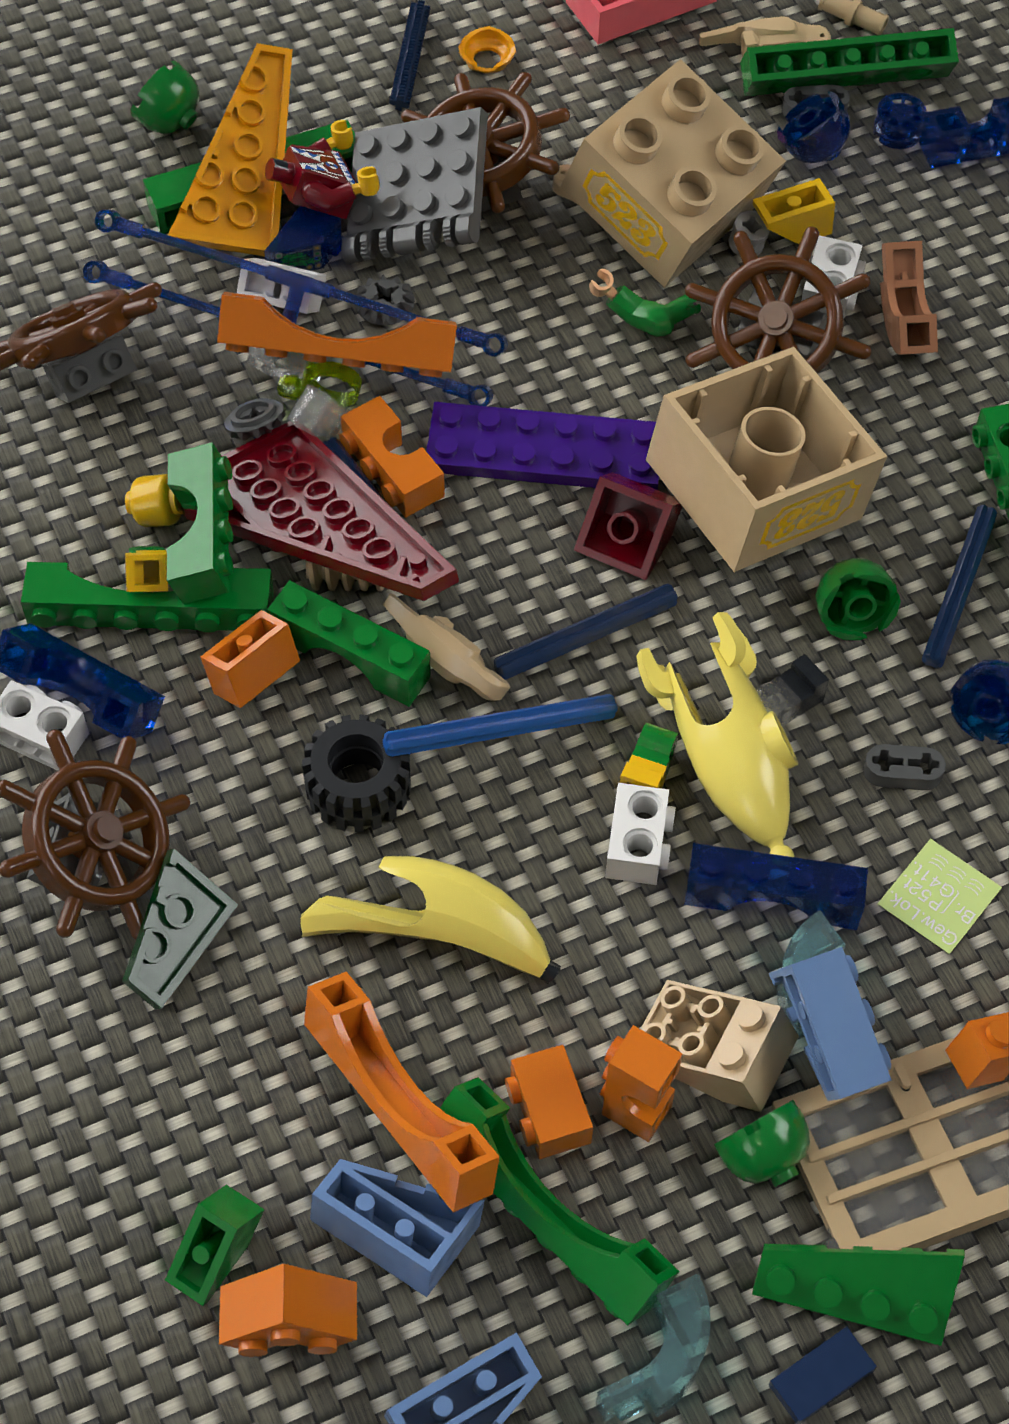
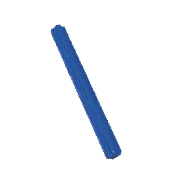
(499, 725)

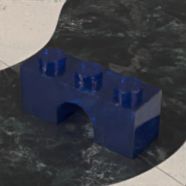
(951, 140)

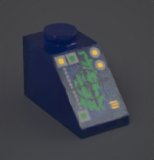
(307, 240)

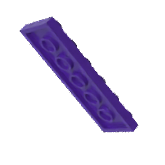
(538, 445)

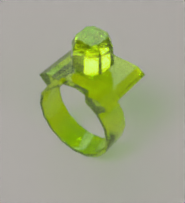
(293, 386)

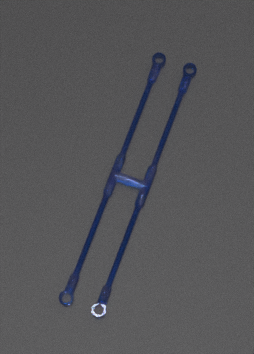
(298, 285)

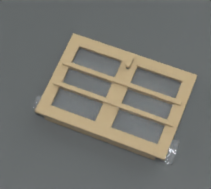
(908, 1156)

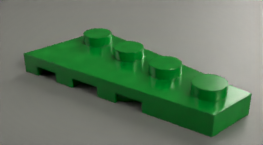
(883, 1289)

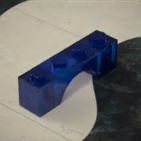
(46, 661)
(731, 876)

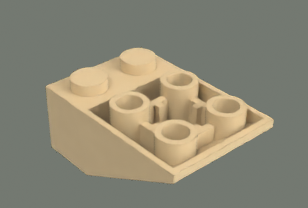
(727, 1041)

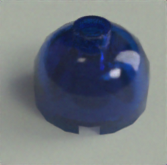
(816, 129)
(983, 700)

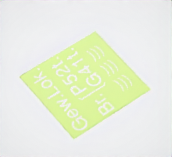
(939, 896)

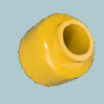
(153, 501)

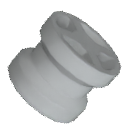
(750, 222)

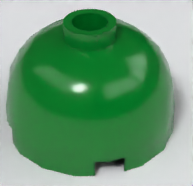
(168, 100)
(856, 598)
(767, 1146)

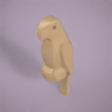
(764, 33)
(450, 651)

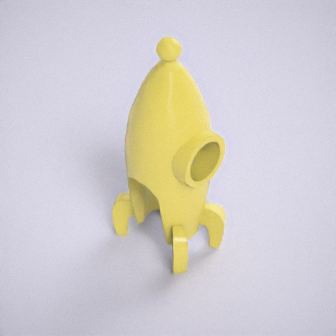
(742, 757)

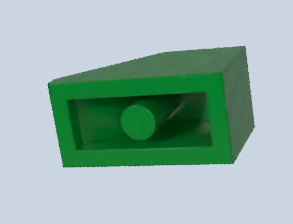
(213, 1243)

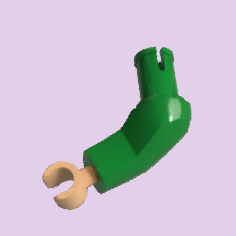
(640, 313)

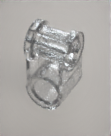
(318, 413)

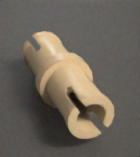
(855, 13)

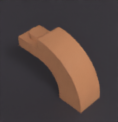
(903, 299)

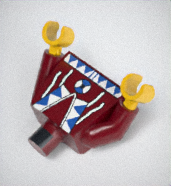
(319, 176)

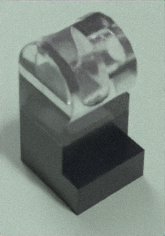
(794, 690)

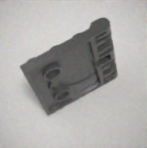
(427, 179)

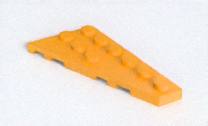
(230, 198)

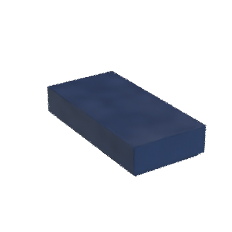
(822, 1375)

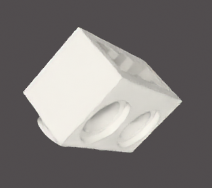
(839, 262)
(276, 293)
(29, 732)
(635, 833)

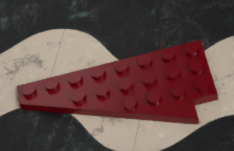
(312, 506)

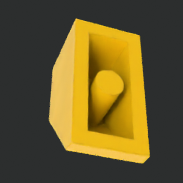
(797, 208)

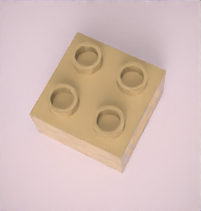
(671, 172)
(764, 458)

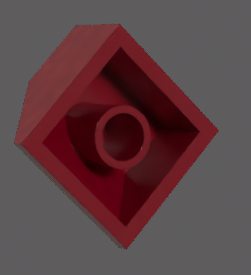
(627, 525)

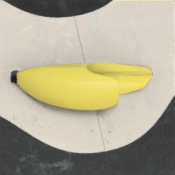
(457, 911)

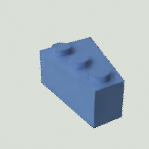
(835, 1023)
(393, 1222)
(475, 1392)

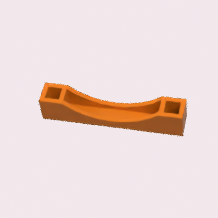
(254, 322)
(443, 1148)

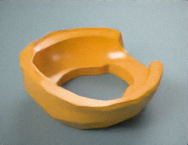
(487, 39)

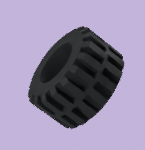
(349, 802)

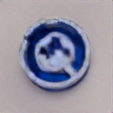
(898, 123)

